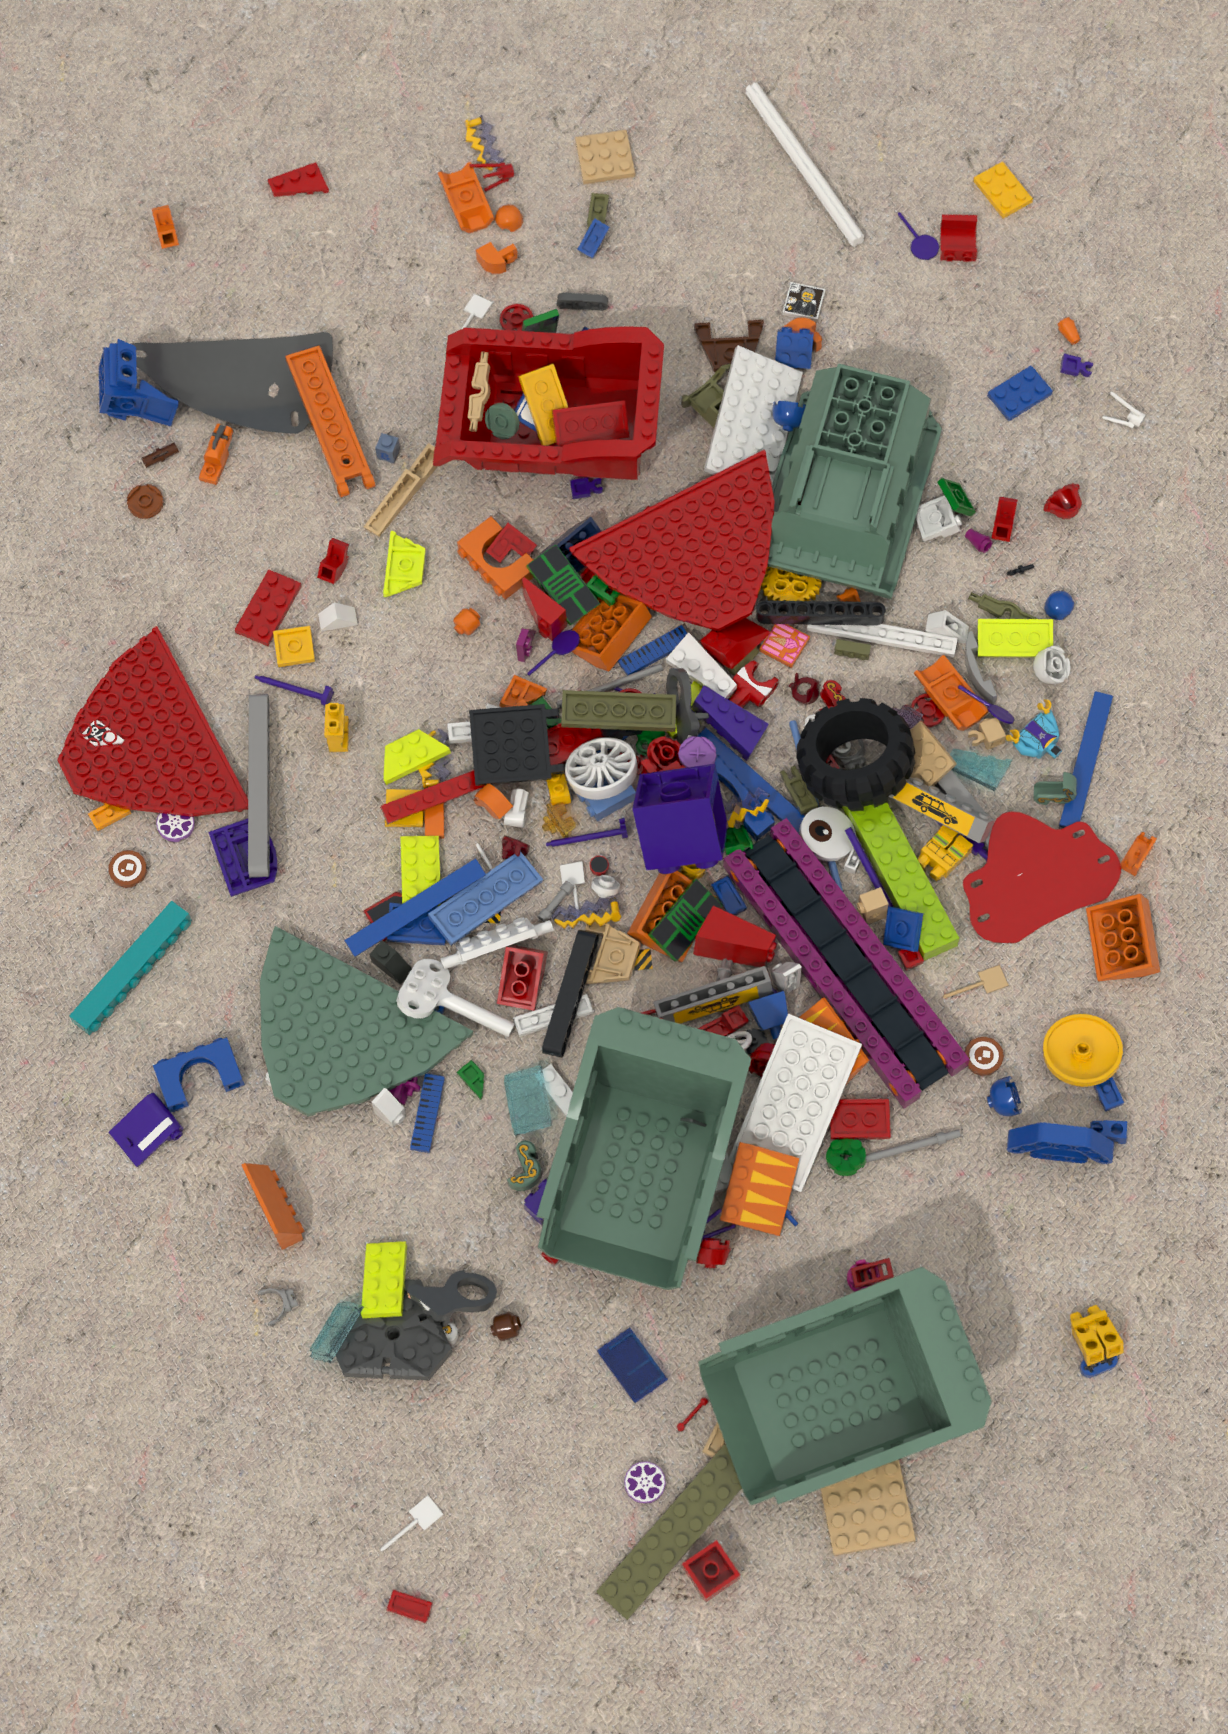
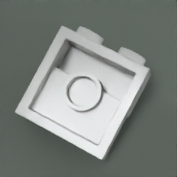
(937, 519)

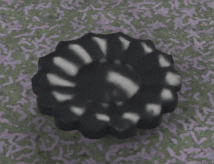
(757, 1039)

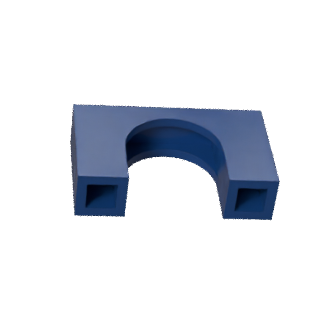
(171, 1071)

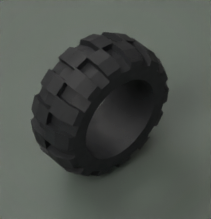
(858, 786)

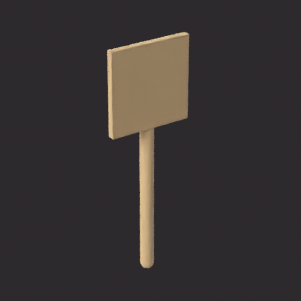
(991, 979)

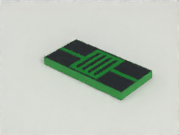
(544, 322)
(563, 584)
(683, 920)

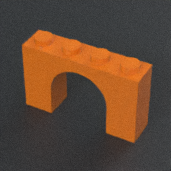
(473, 547)

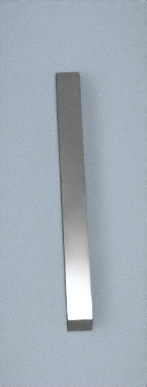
(259, 786)

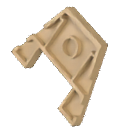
(615, 955)

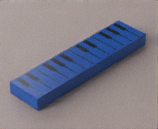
(652, 651)
(427, 1113)

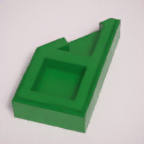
(473, 1078)

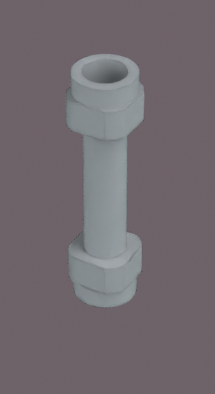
(565, 889)

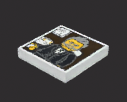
(803, 301)

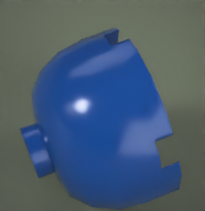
(787, 414)
(1004, 1097)

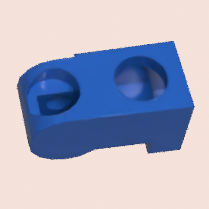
(1113, 1130)

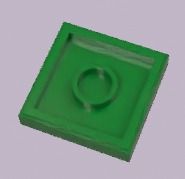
(956, 497)

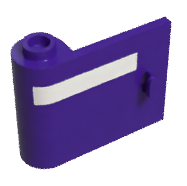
(147, 1128)

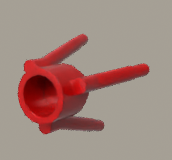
(503, 171)

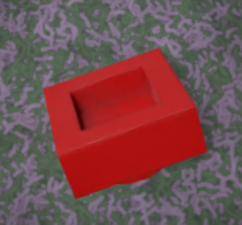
(910, 959)

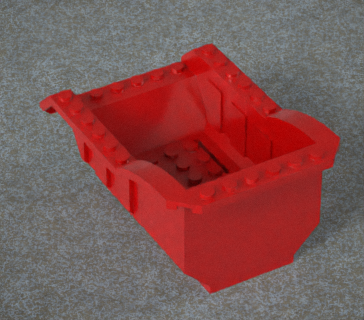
(591, 368)

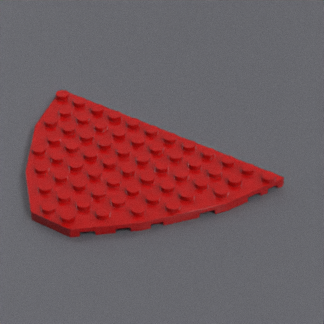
(695, 552)
(168, 748)

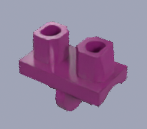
(404, 1090)

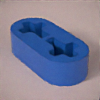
(1099, 1369)

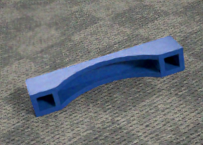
(755, 826)

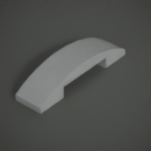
(984, 688)

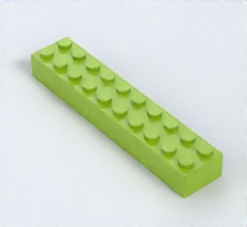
(903, 876)

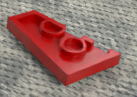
(301, 180)

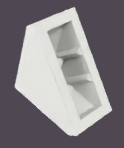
(337, 617)

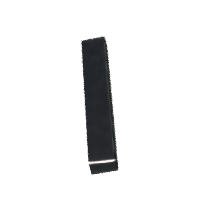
(811, 616)
(570, 993)

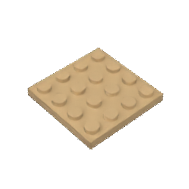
(868, 1511)

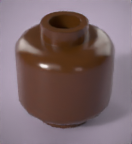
(506, 1326)

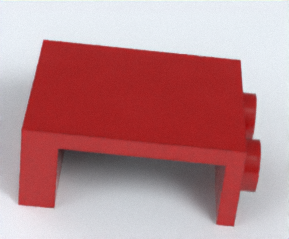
(958, 237)

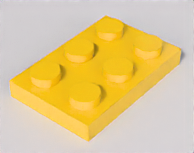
(1002, 190)

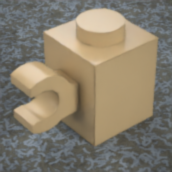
(989, 732)

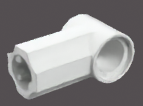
(517, 814)

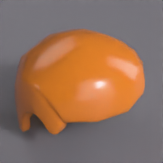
(509, 218)

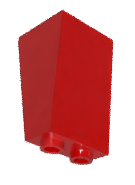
(734, 939)

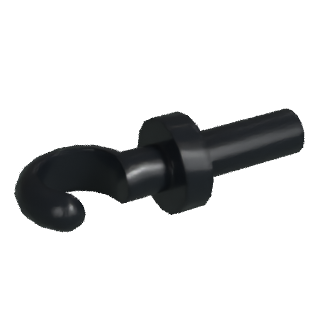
(1020, 570)

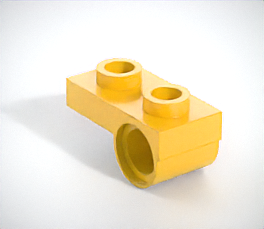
(558, 789)

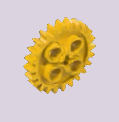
(794, 586)

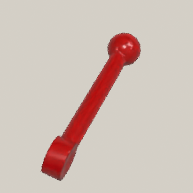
(681, 1426)

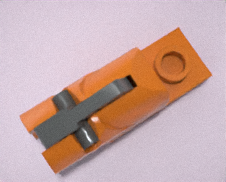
(216, 454)

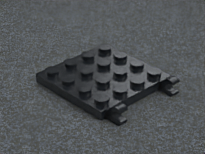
(512, 744)

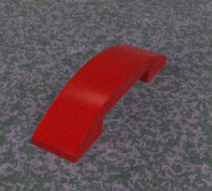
(727, 1023)

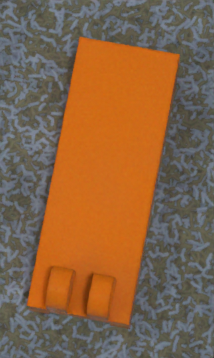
(435, 821)

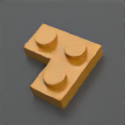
(107, 815)

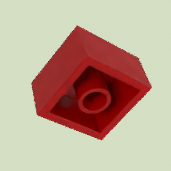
(711, 1571)

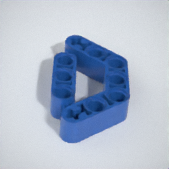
(1061, 1143)

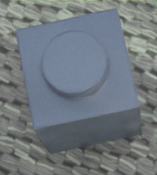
(387, 448)

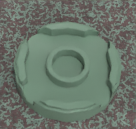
(502, 420)

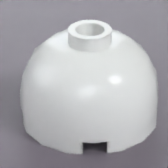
(1051, 665)

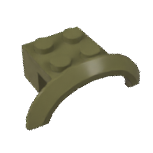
(708, 397)

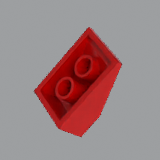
(547, 613)
(734, 642)
(521, 977)

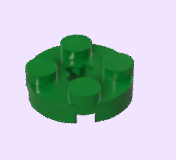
(846, 1147)

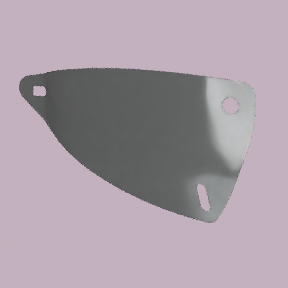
(235, 377)

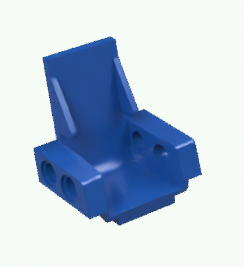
(119, 393)

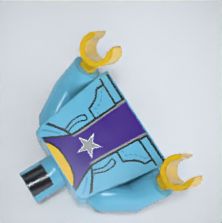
(1039, 735)

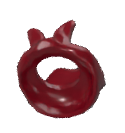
(812, 693)
(513, 846)

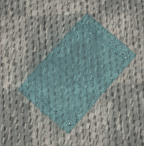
(527, 1100)
(335, 1331)

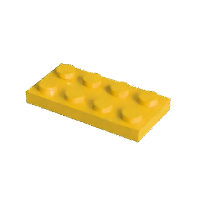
(543, 395)

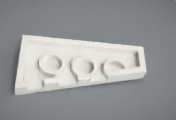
(701, 666)

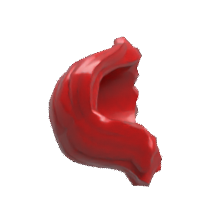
(1064, 502)

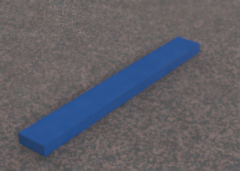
(1087, 756)
(777, 805)
(415, 907)

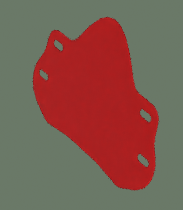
(1054, 880)

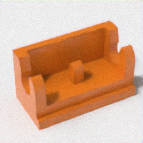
(1137, 854)

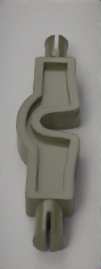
(998, 607)

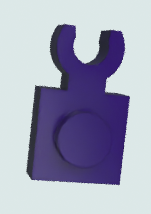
(1072, 366)
(582, 487)

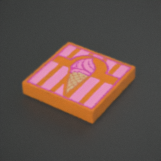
(784, 644)

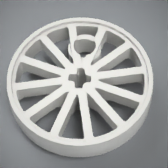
(601, 766)

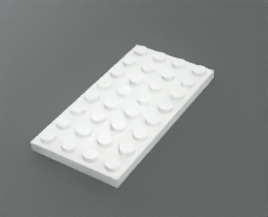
(745, 412)
(799, 1093)

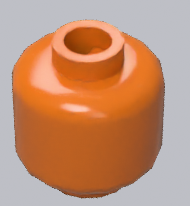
(466, 621)

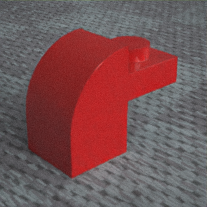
(1004, 519)
(335, 562)

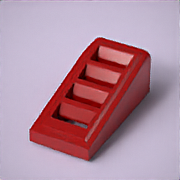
(863, 1268)

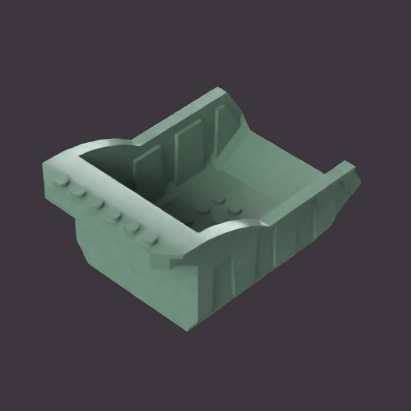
(627, 1173)
(845, 1387)

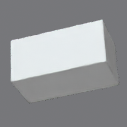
(852, 862)

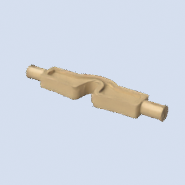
(480, 382)

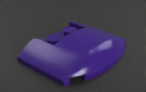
(232, 854)

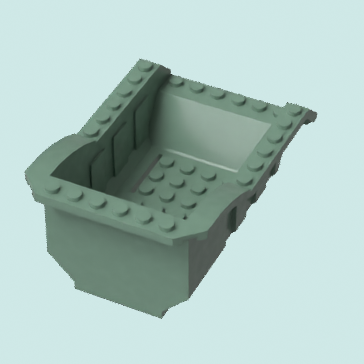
(870, 462)

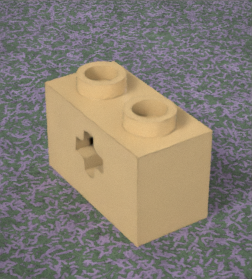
(872, 906)

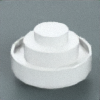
(605, 886)

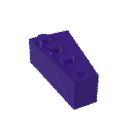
(731, 721)

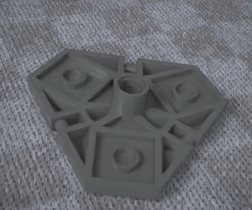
(412, 1356)

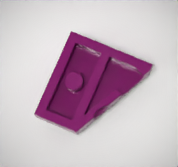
(524, 643)

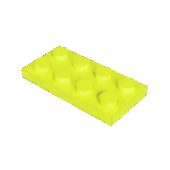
(1013, 637)
(419, 864)
(384, 1279)

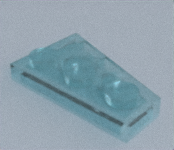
(980, 769)

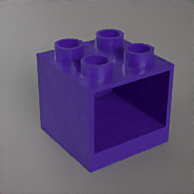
(680, 818)

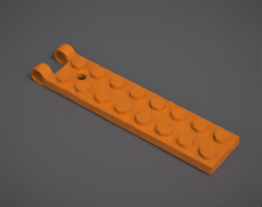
(329, 418)

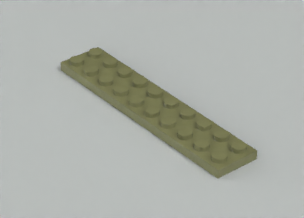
(672, 1535)

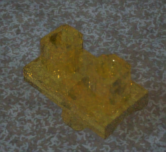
(554, 813)

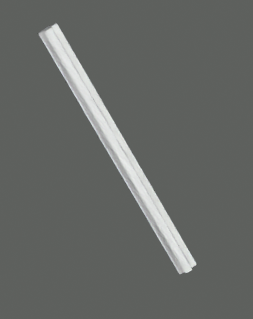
(805, 164)

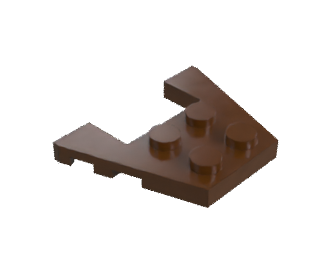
(721, 350)

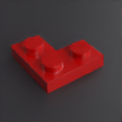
(507, 539)

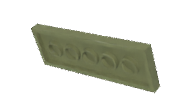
(618, 710)

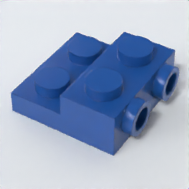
(794, 347)

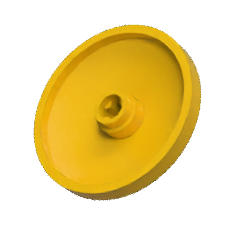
(1082, 1050)

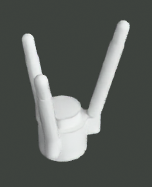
(1135, 416)

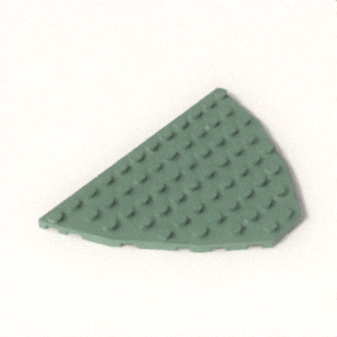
(339, 1032)

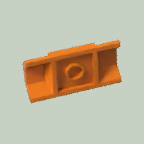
(467, 199)
(942, 685)

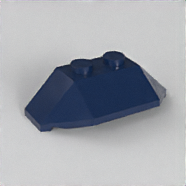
(573, 536)

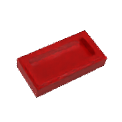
(409, 1606)

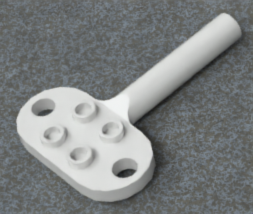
(428, 990)

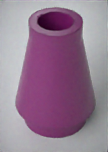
(979, 540)

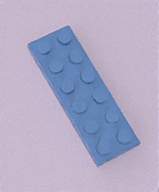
(485, 898)

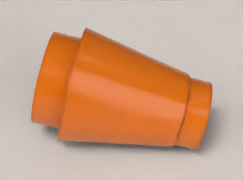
(1069, 330)

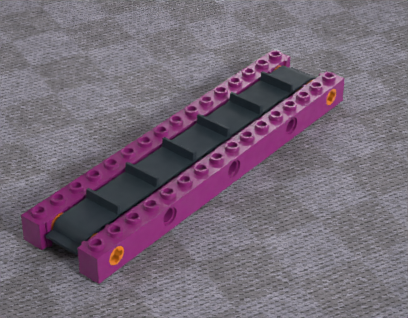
(846, 962)

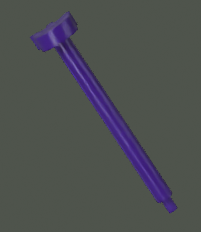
(325, 697)
(621, 831)

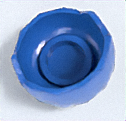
(1059, 605)

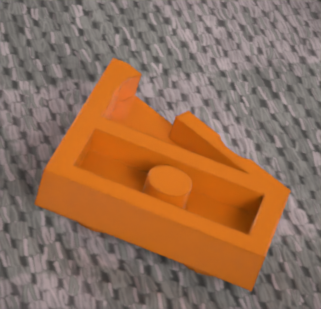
(521, 689)

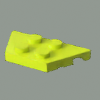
(403, 565)
(411, 754)

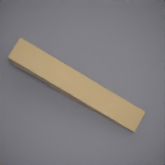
(402, 492)

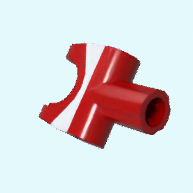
(751, 690)

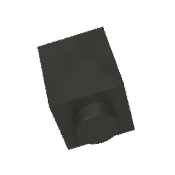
(390, 962)

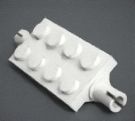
(492, 940)

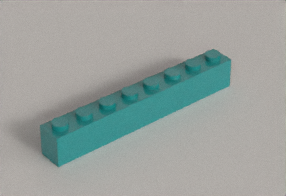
(130, 968)

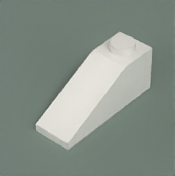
(786, 976)

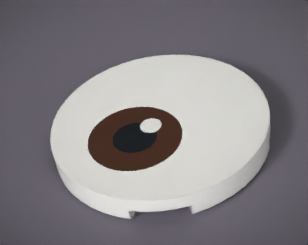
(825, 833)

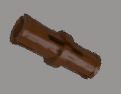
(171, 450)

